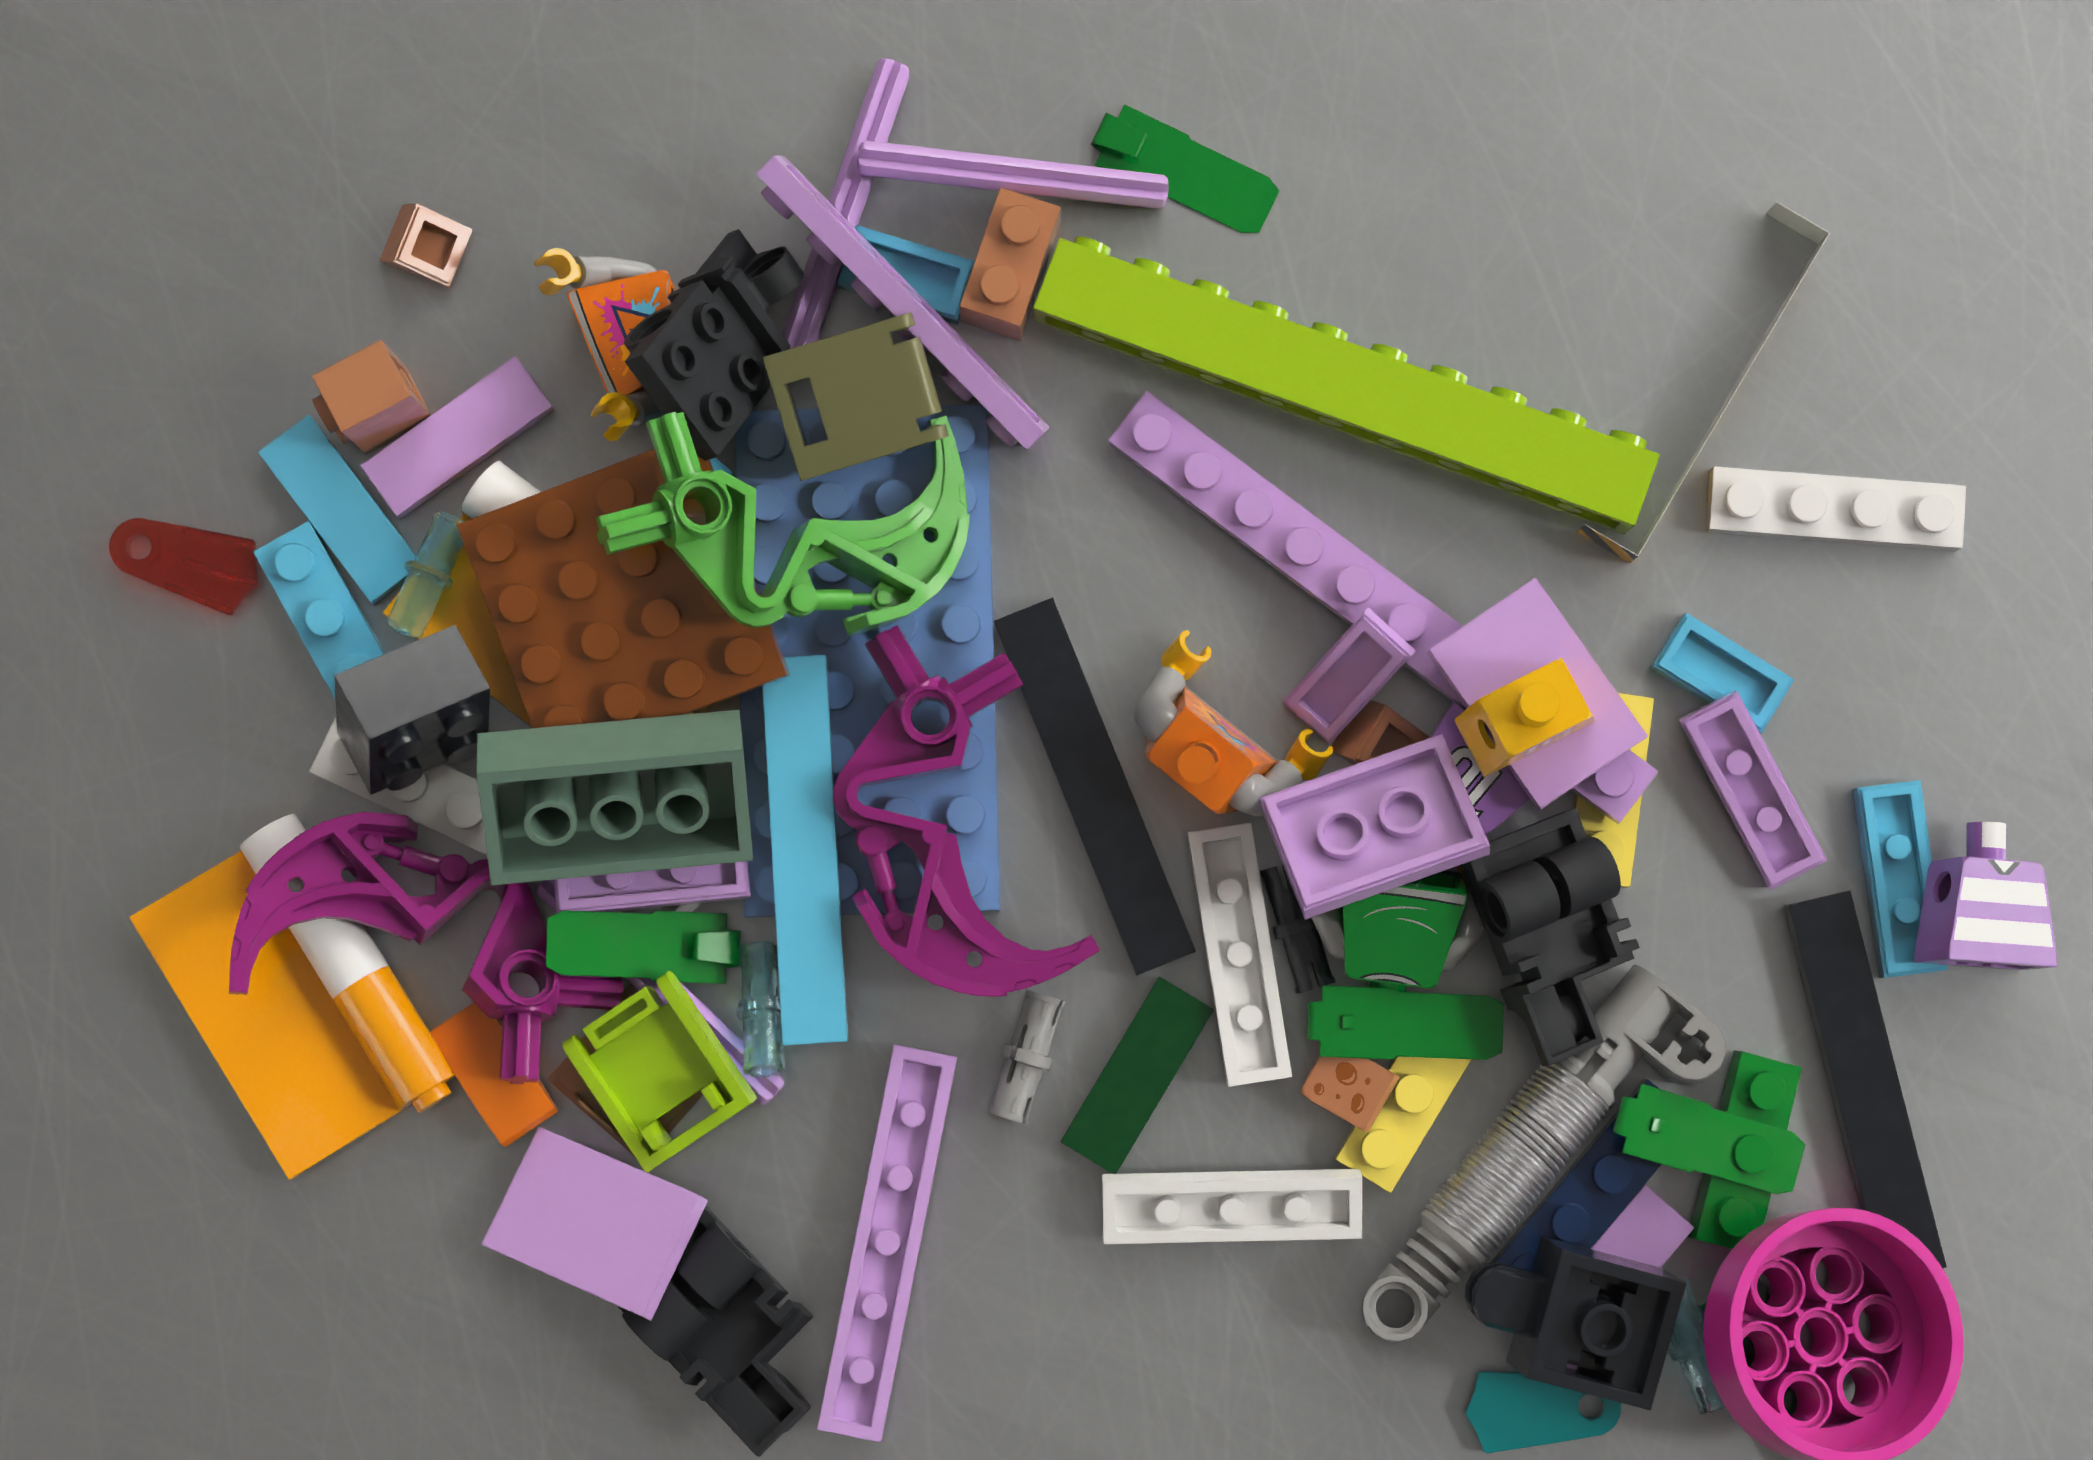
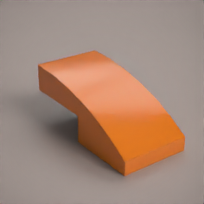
(473, 1052)

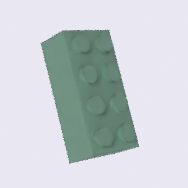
(614, 797)

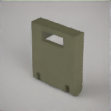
(864, 392)

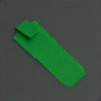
(1194, 172)
(642, 945)
(1405, 1024)
(1703, 1139)

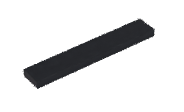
(1094, 787)
(1861, 1065)

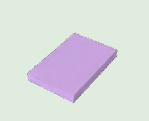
(1516, 640)
(1374, 826)
(595, 1223)

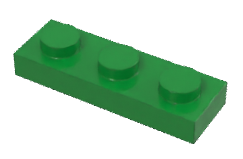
(1760, 1092)

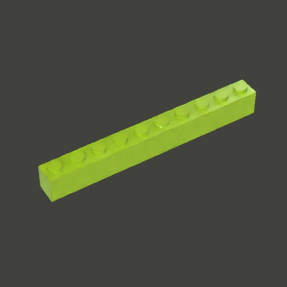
(1346, 385)

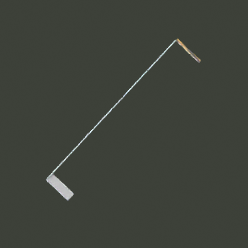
(1810, 231)

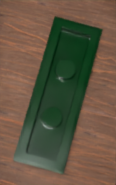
(1137, 1075)

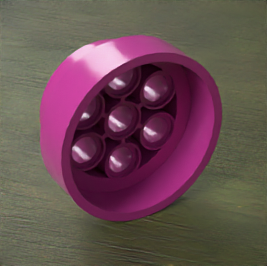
(1899, 1372)

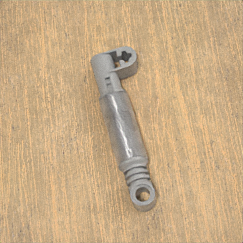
(1535, 1140)

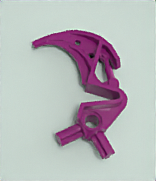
(900, 752)
(374, 899)

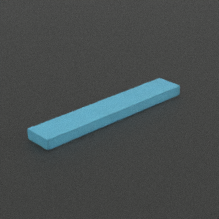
(805, 854)

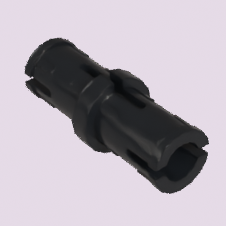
(1297, 933)

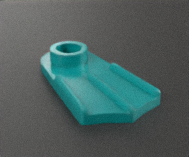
(1526, 1413)

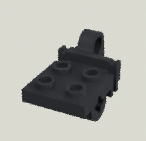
(712, 339)
(1554, 922)
(726, 1328)

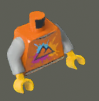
(608, 303)
(1206, 749)

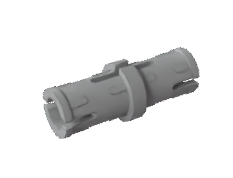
(1026, 1057)

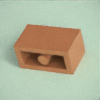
(1010, 264)
(369, 398)

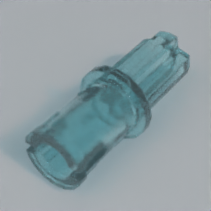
(427, 576)

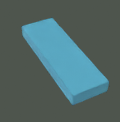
(340, 508)
(1895, 871)

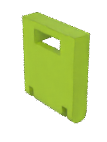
(652, 1062)

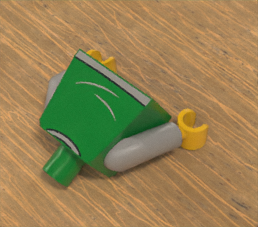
(1404, 932)

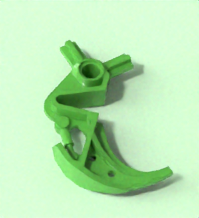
(724, 547)

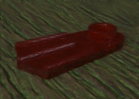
(190, 562)

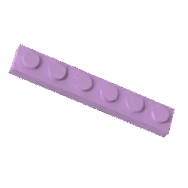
(882, 285)
(887, 1243)

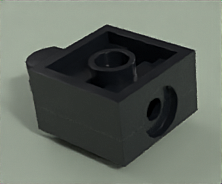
(1582, 1311)

